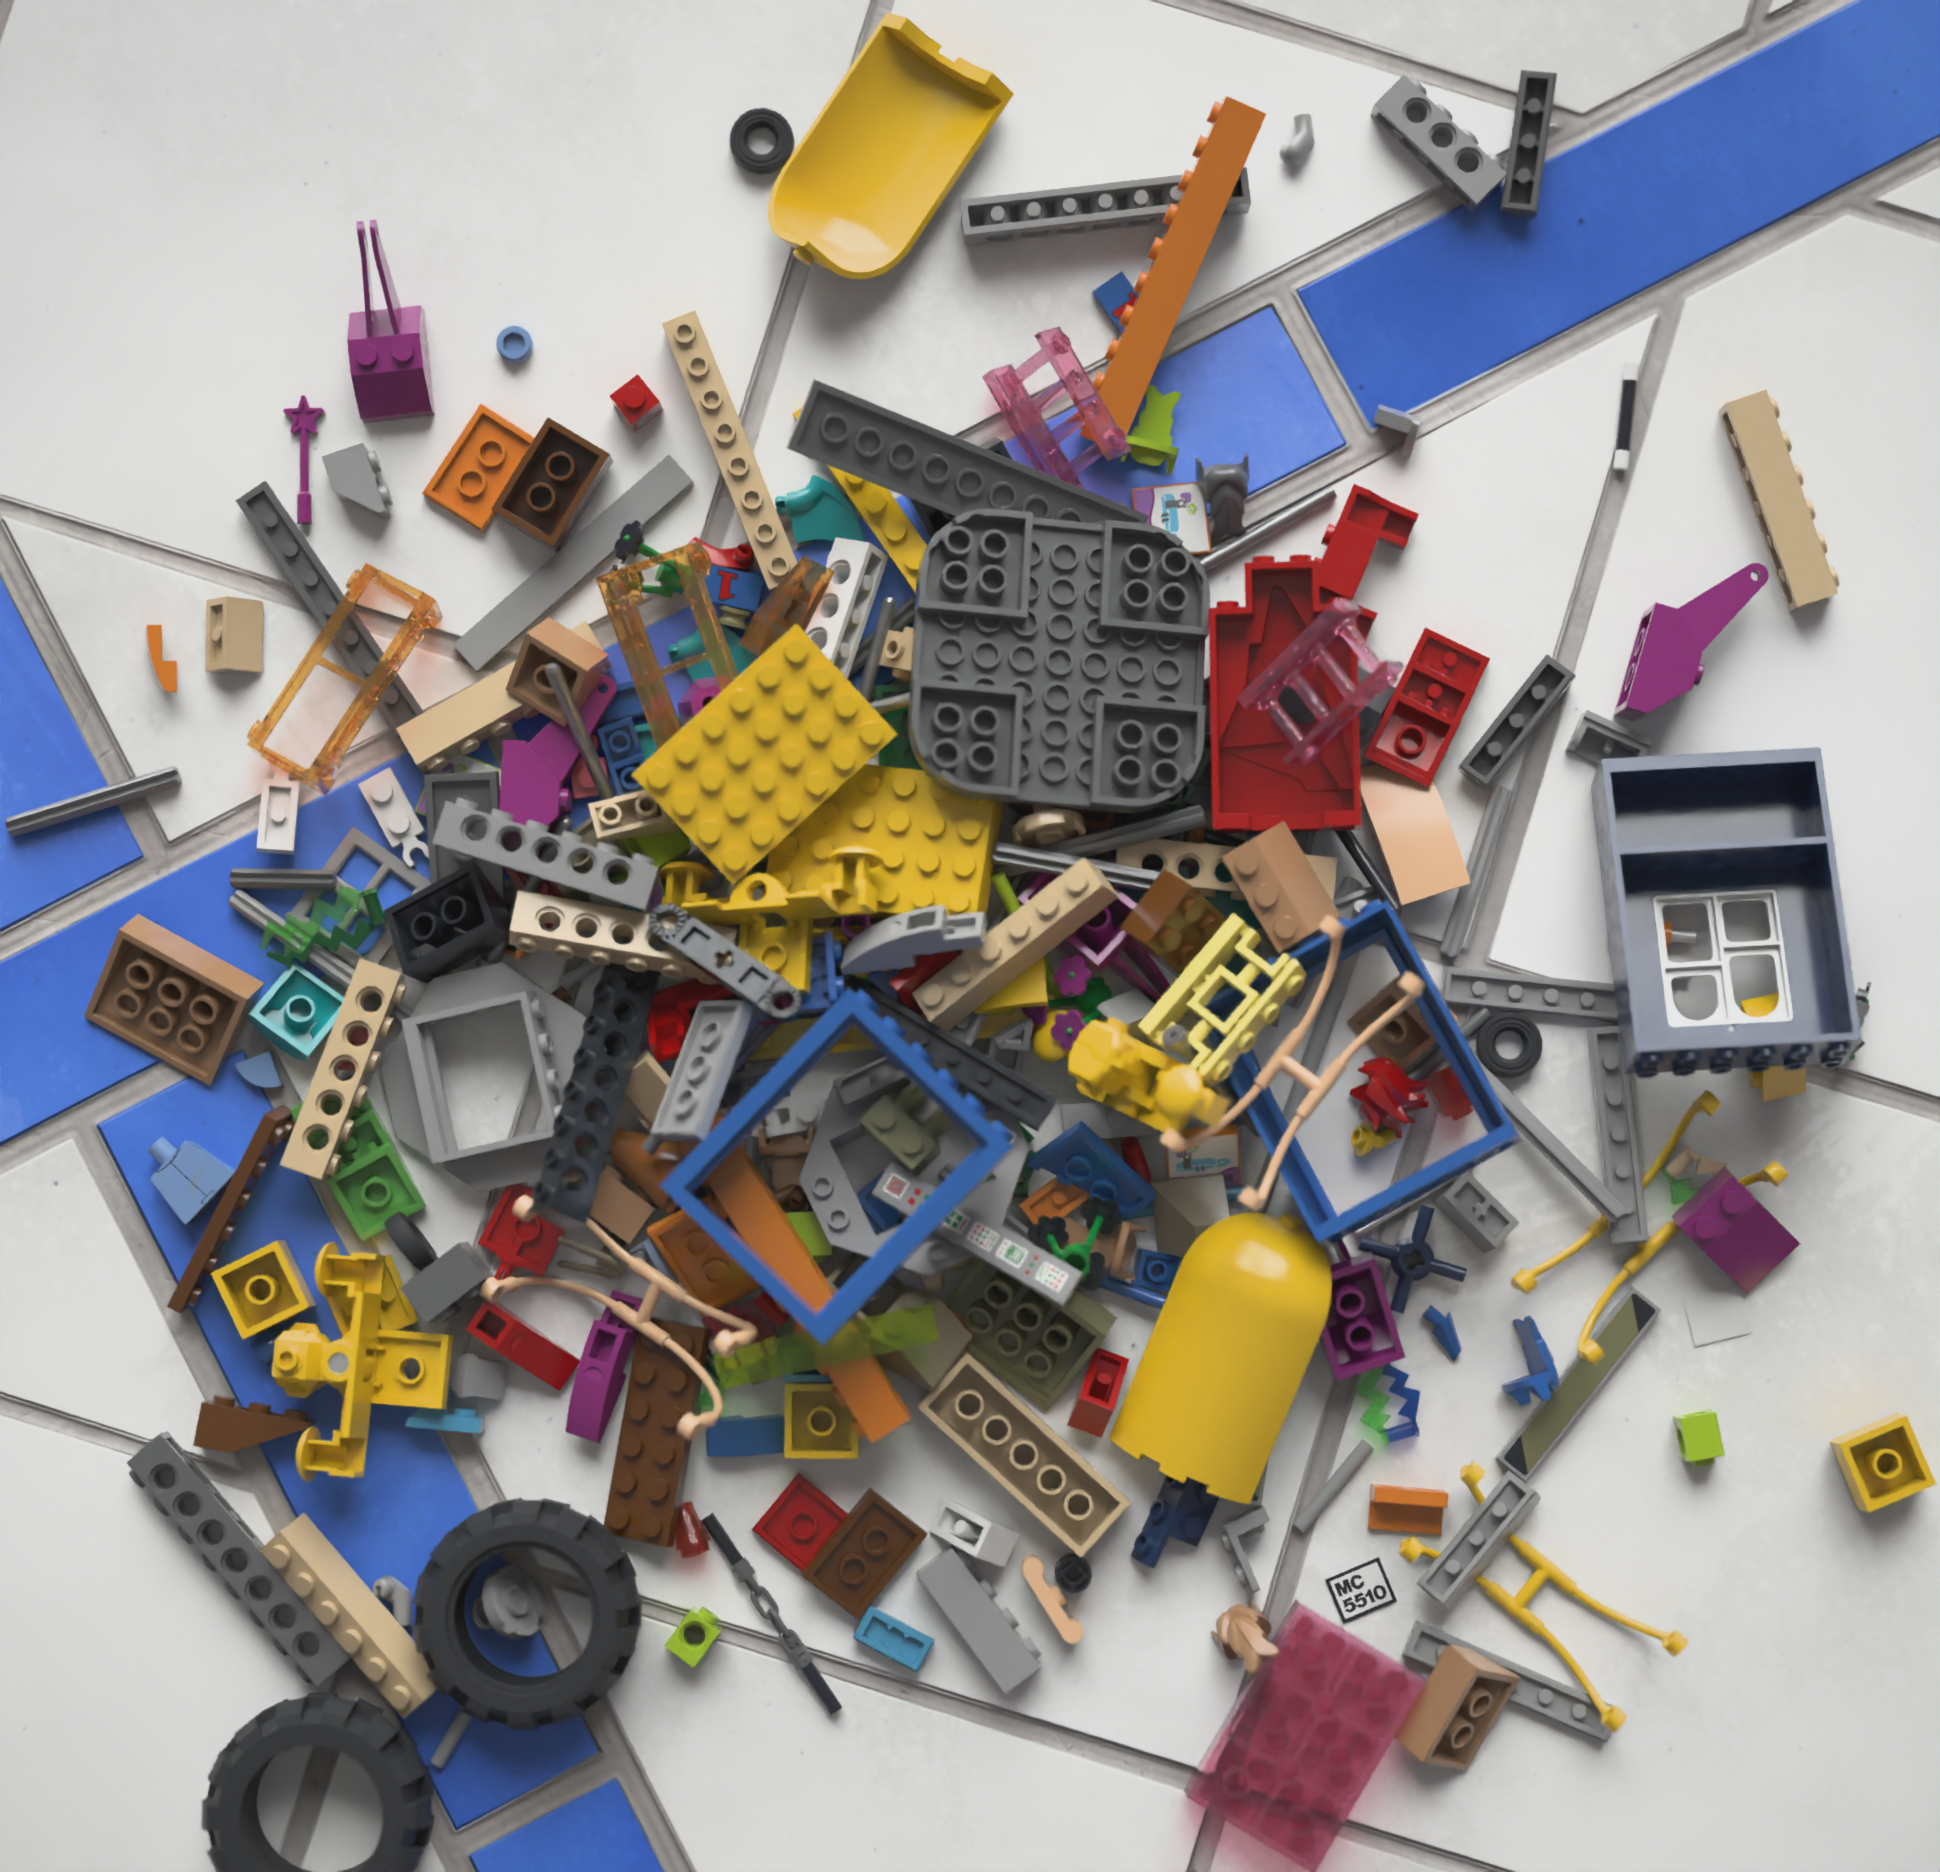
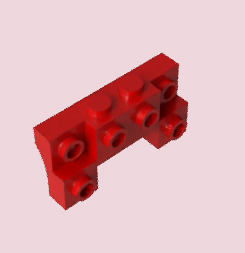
(1351, 543)
(675, 1008)

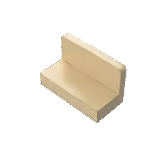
(234, 635)

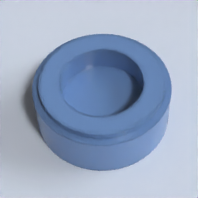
(514, 344)

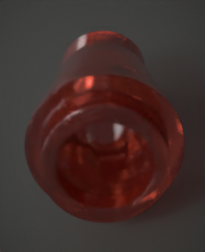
(690, 1534)

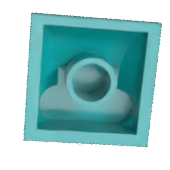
(297, 1012)

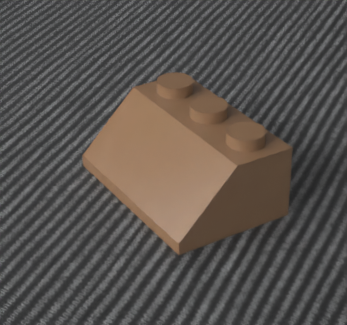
(1280, 886)
(1456, 1708)

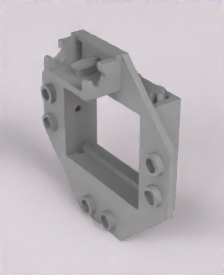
(416, 1083)
(835, 1198)

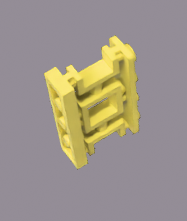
(1204, 979)

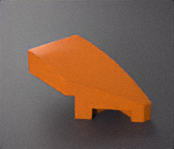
(164, 670)

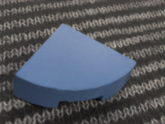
(261, 1071)

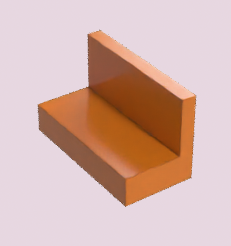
(1406, 1509)

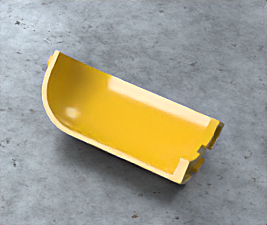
(883, 152)
(1228, 1353)

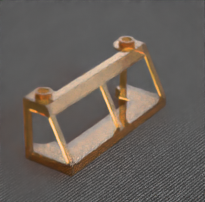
(623, 591)
(424, 615)

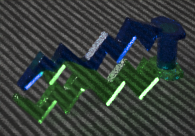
(1375, 1419)

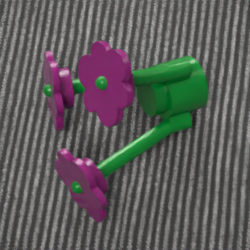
(1089, 994)

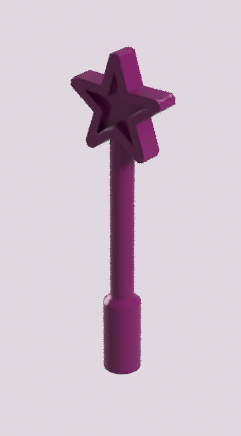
(303, 422)

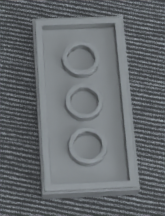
(702, 1070)

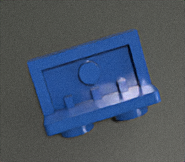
(824, 984)

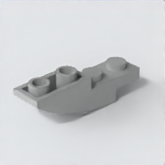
(902, 937)

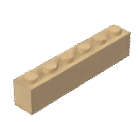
(1779, 500)
(471, 717)
(1015, 944)
(351, 1613)

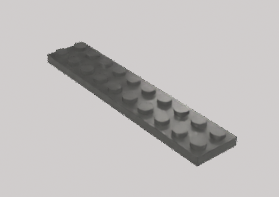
(934, 464)

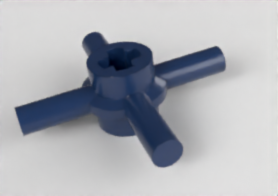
(1417, 1272)

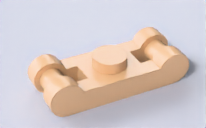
(1051, 1599)

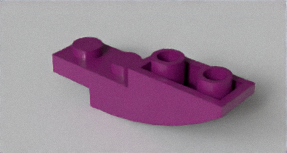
(600, 1372)

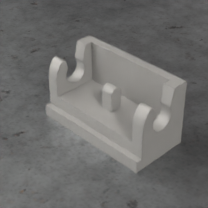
(1603, 739)
(1476, 1212)

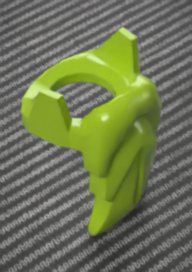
(1151, 438)

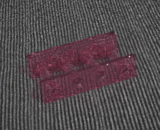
(1026, 418)
(1288, 670)

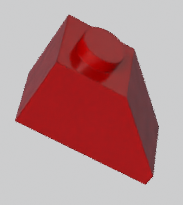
(1098, 1392)

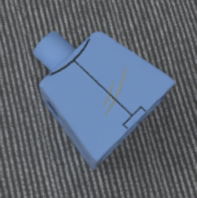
(189, 1178)

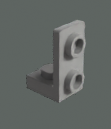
(1249, 1524)

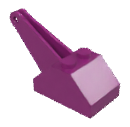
(388, 347)
(1672, 642)
(538, 771)
(1103, 939)
(1359, 1320)

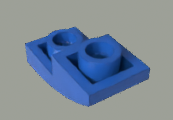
(622, 753)
(1155, 1269)
(745, 1436)

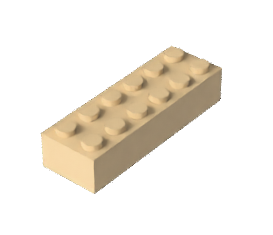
(1024, 1454)

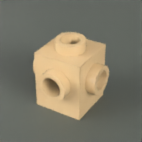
(898, 653)

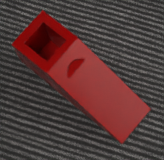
(522, 1344)

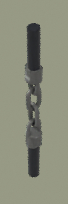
(799, 1655)

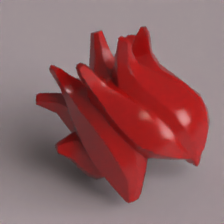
(1388, 1095)

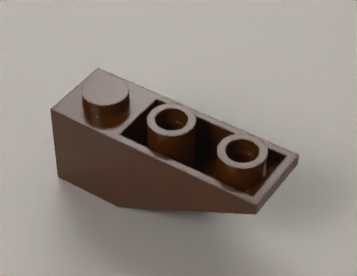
(235, 1427)

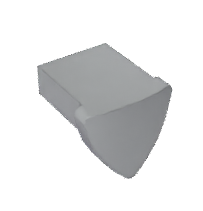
(1400, 421)
(477, 1377)

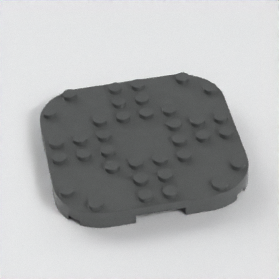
(1058, 662)

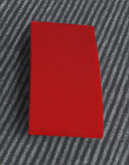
(1426, 707)

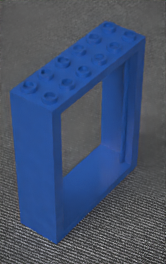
(1375, 923)
(914, 1232)

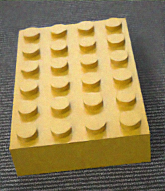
(764, 754)
(929, 840)

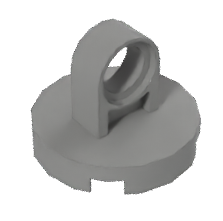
(509, 1604)

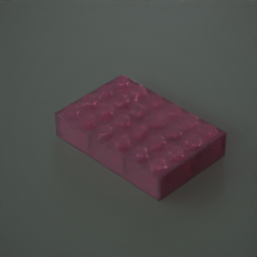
(1305, 1736)

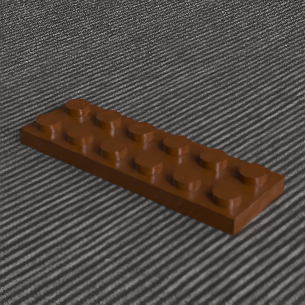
(650, 1451)

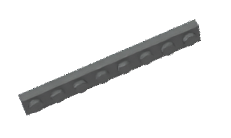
(323, 596)

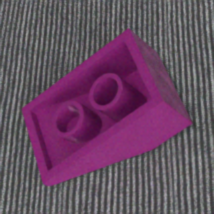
(1735, 1230)

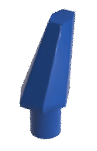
(1444, 1330)

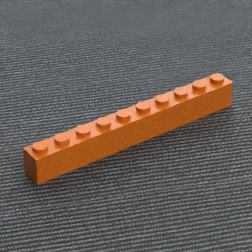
(1176, 259)
(767, 1229)

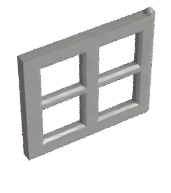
(389, 863)

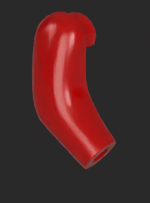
(732, 558)
(1135, 1158)

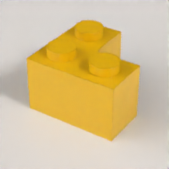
(1775, 1081)

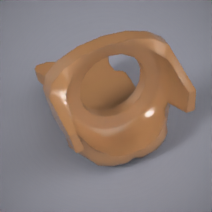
(785, 1158)
(1115, 1247)
(1243, 1634)

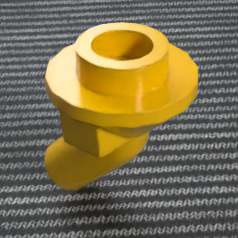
(1365, 1139)

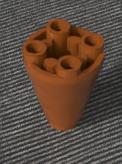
(647, 1170)

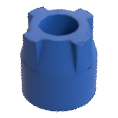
(264, 1345)

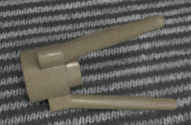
(610, 1263)

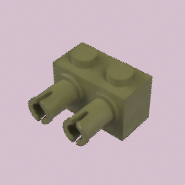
(892, 1128)

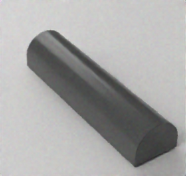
(1528, 144)
(1516, 722)

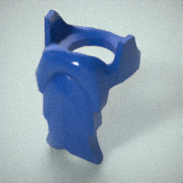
(1540, 1364)

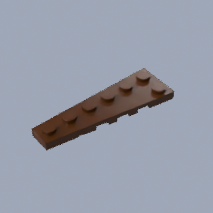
(273, 1128)

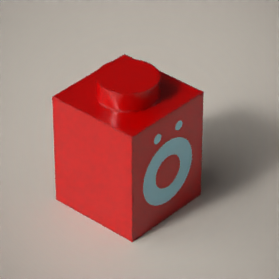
(636, 403)

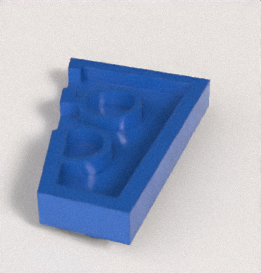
(1090, 1164)

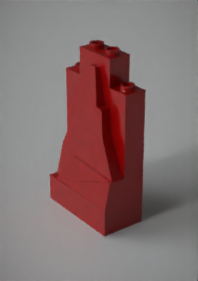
(1249, 777)

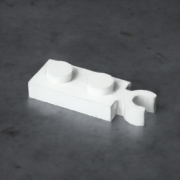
(278, 812)
(394, 813)

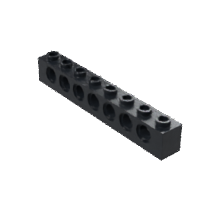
(611, 1068)

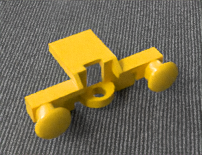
(786, 948)

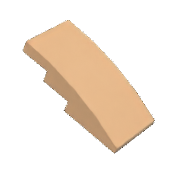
(1411, 834)

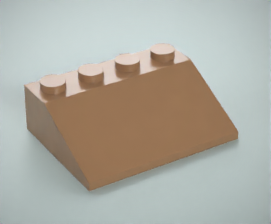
(172, 998)

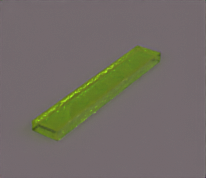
(804, 1352)

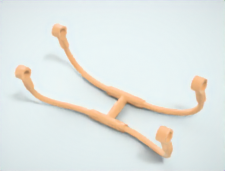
(1282, 1061)
(724, 1344)

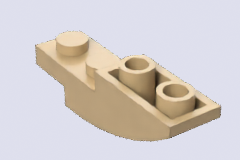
(630, 817)

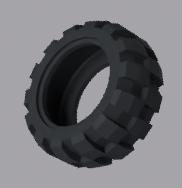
(466, 1674)

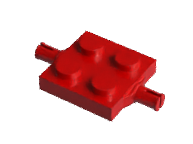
(520, 1242)

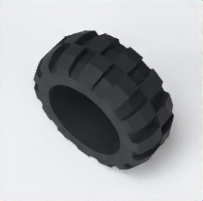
(330, 1722)

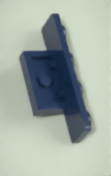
(1178, 1512)

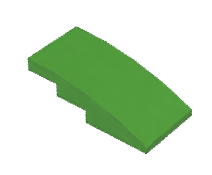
(371, 1174)

